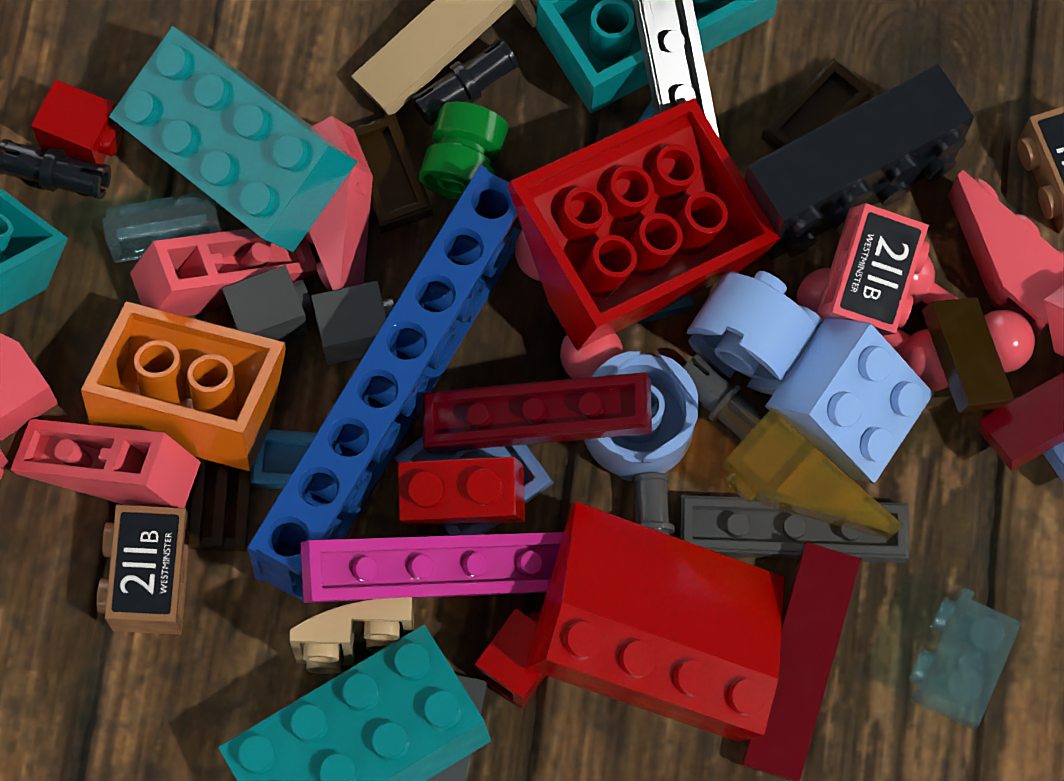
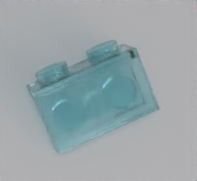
(135, 226)
(965, 659)

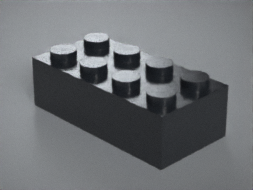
(860, 159)

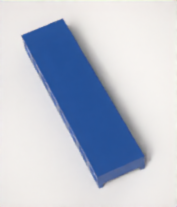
(390, 383)

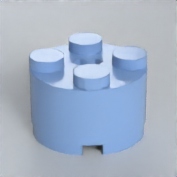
(752, 329)
(673, 418)

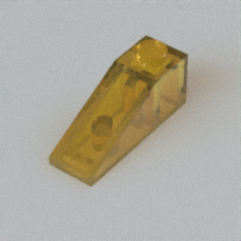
(797, 478)

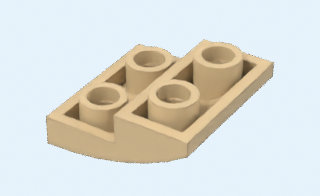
(331, 636)

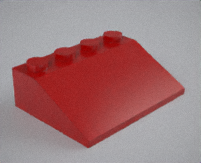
(638, 222)
(661, 625)

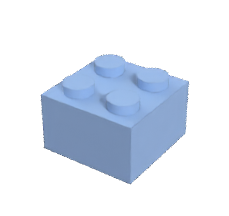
(851, 397)

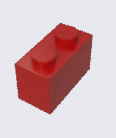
(461, 491)

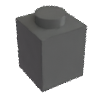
(269, 305)
(350, 320)

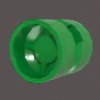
(465, 139)

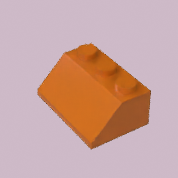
(187, 379)

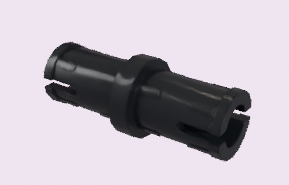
(465, 80)
(54, 169)

